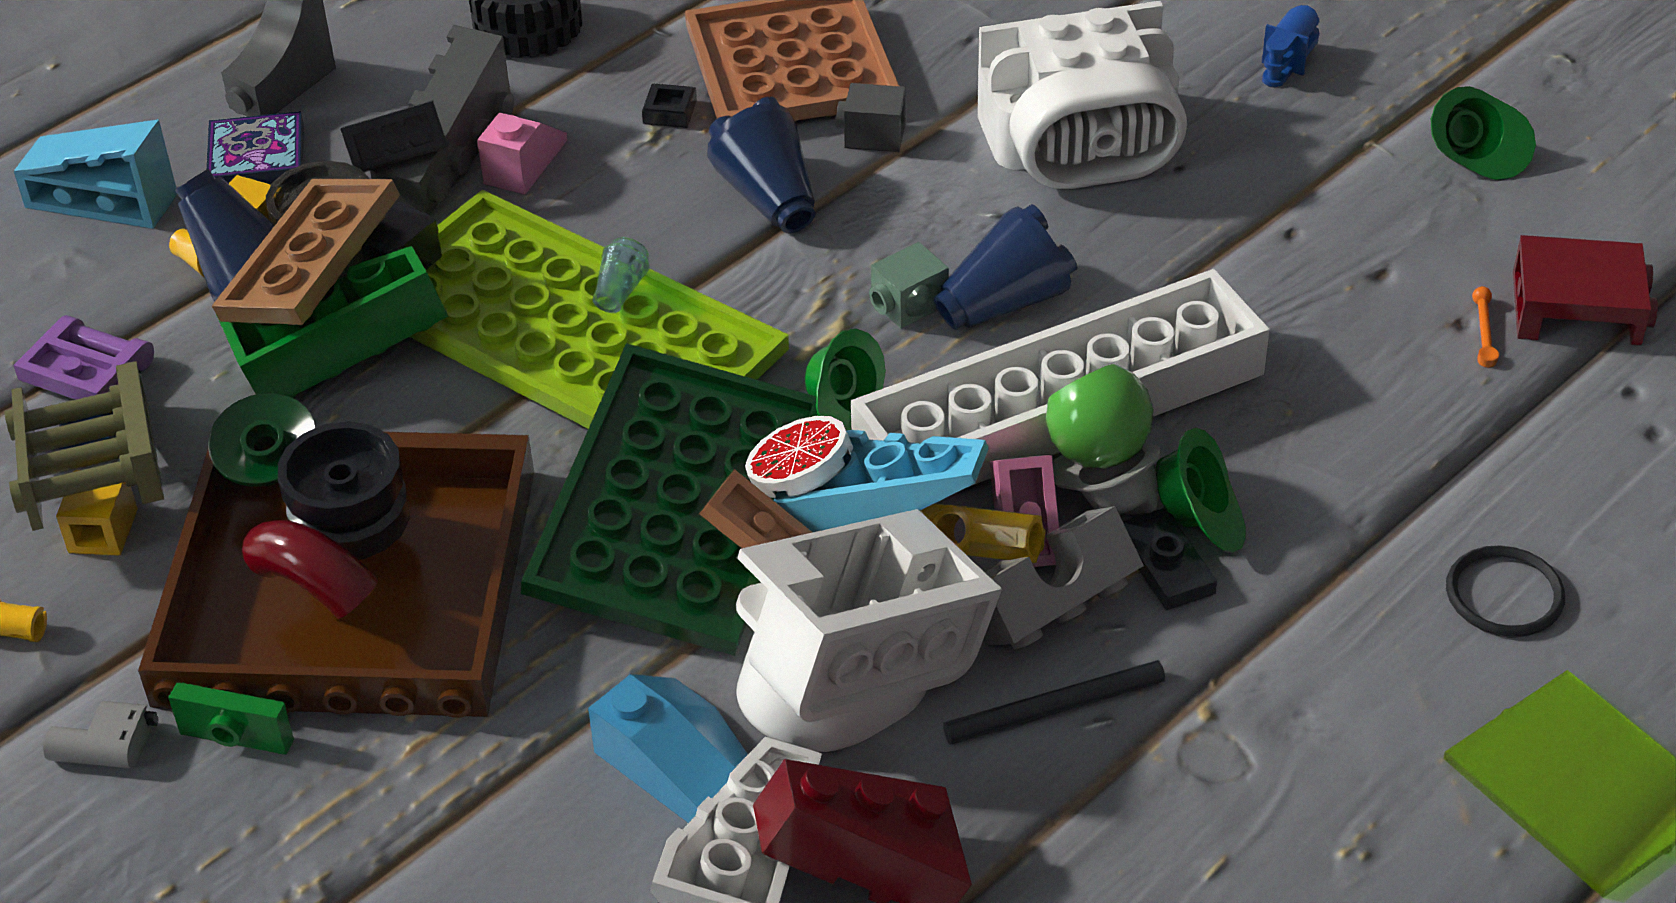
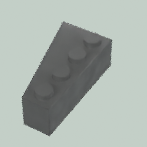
(468, 93)

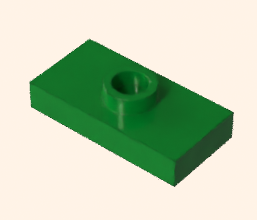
(231, 718)

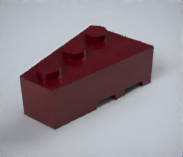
(864, 829)

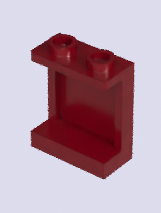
(1582, 283)

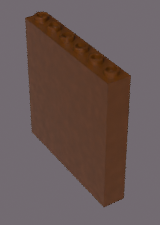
(410, 648)

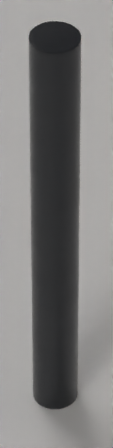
(1053, 702)

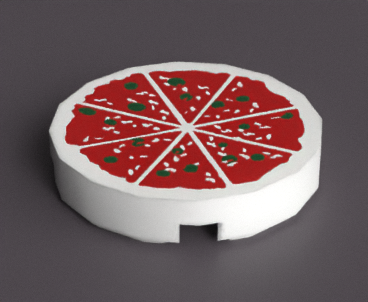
(799, 456)

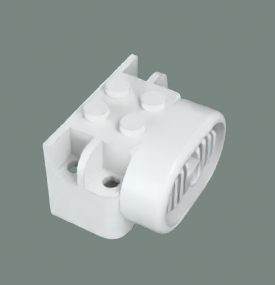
(1081, 95)
(856, 627)

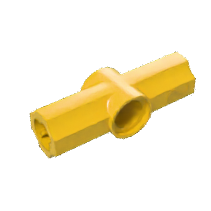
(991, 532)

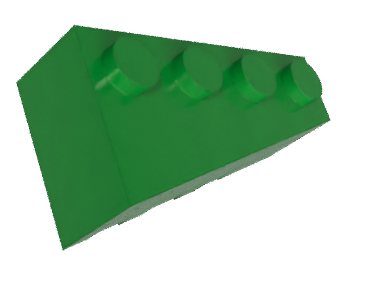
(354, 320)

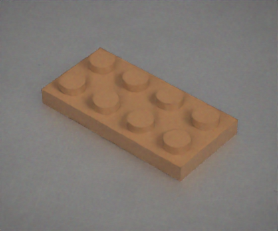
(306, 251)

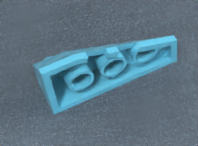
(888, 479)

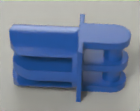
(1289, 45)

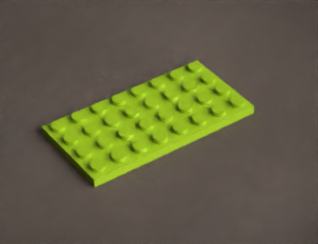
(529, 320)

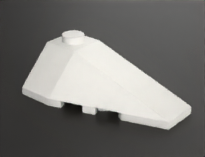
(720, 848)

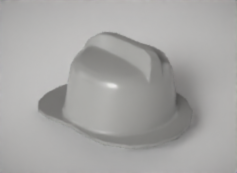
(1126, 486)

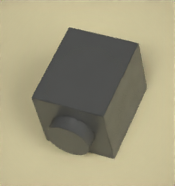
(873, 117)

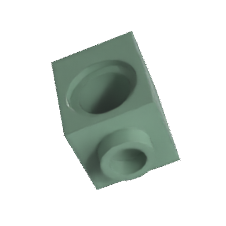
(906, 284)

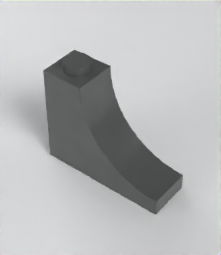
(281, 59)

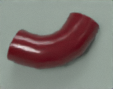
(310, 562)

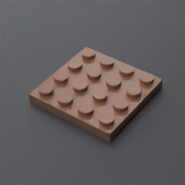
(787, 51)

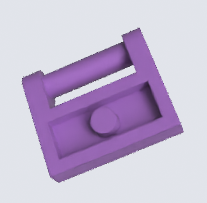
(79, 359)

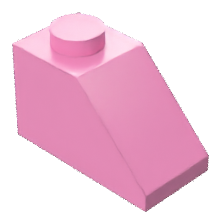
(517, 152)
(1027, 488)

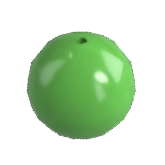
(1100, 417)

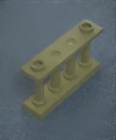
(132, 445)

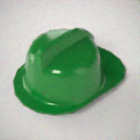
(1482, 133)
(844, 372)
(1198, 490)

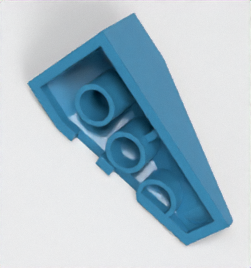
(665, 740)

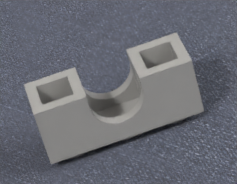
(1091, 559)

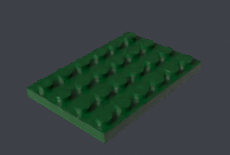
(629, 515)

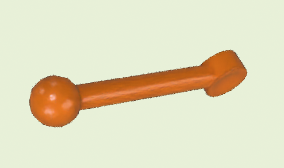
(1487, 355)

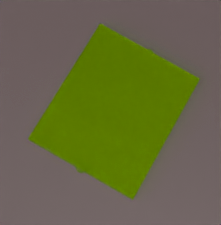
(1577, 780)

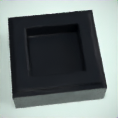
(669, 105)

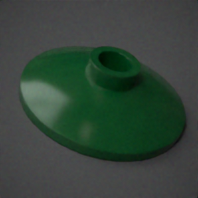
(249, 427)

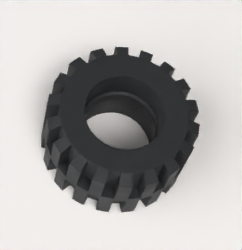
(528, 25)

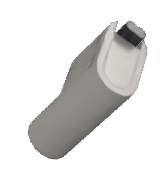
(111, 741)

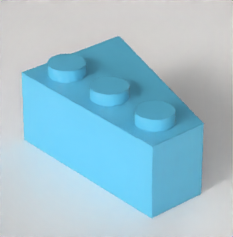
(100, 174)

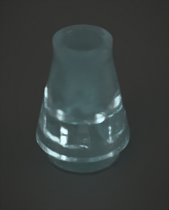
(620, 271)

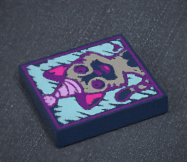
(255, 146)

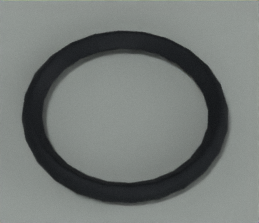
(1501, 629)

